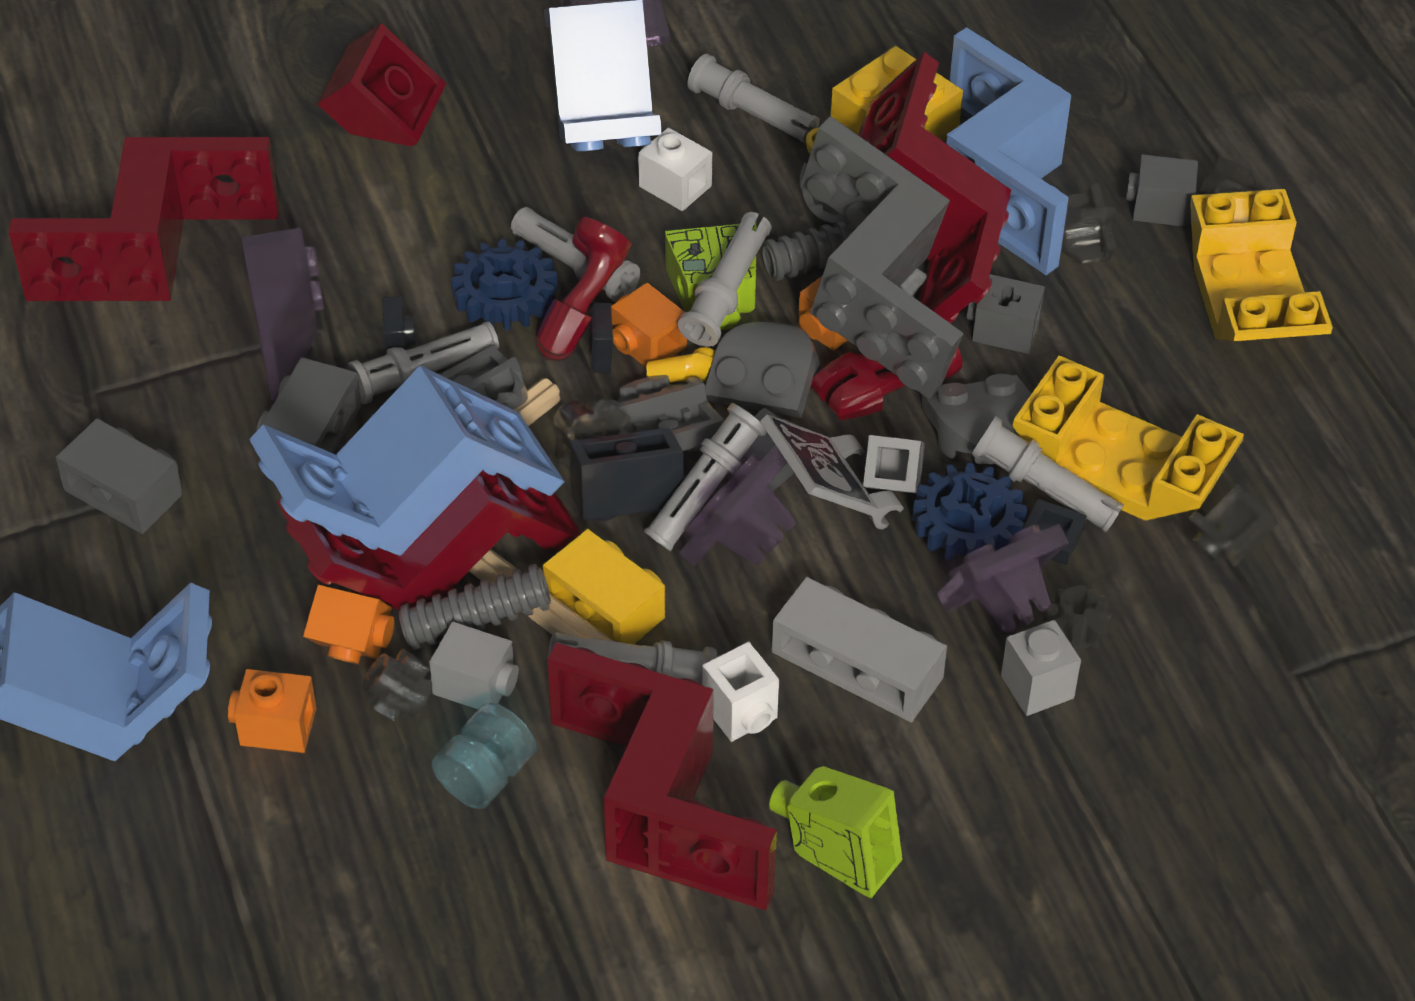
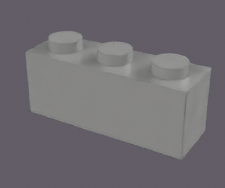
(859, 649)

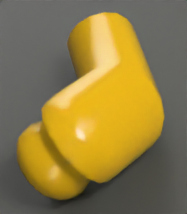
(684, 366)

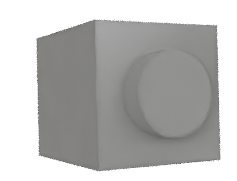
(893, 464)
(473, 667)
(1040, 667)

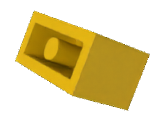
(606, 588)

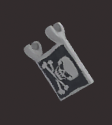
(825, 472)

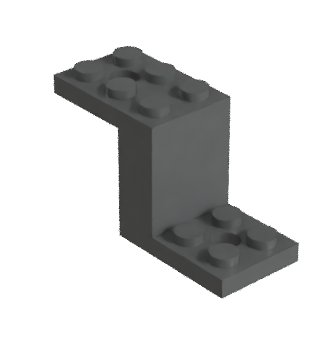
(863, 277)

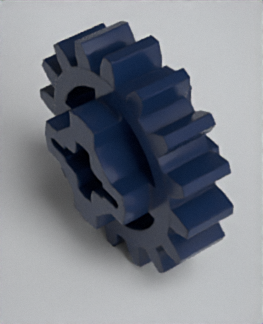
(504, 284)
(967, 511)

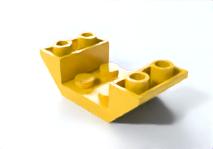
(1249, 269)
(1119, 453)

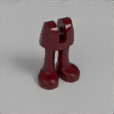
(567, 320)
(856, 388)

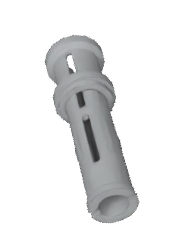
(735, 91)
(559, 244)
(718, 294)
(397, 365)
(719, 457)
(1026, 462)
(658, 658)

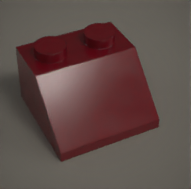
(382, 89)

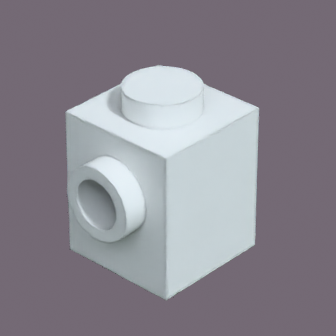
(675, 169)
(743, 691)

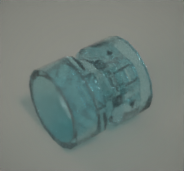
(486, 753)

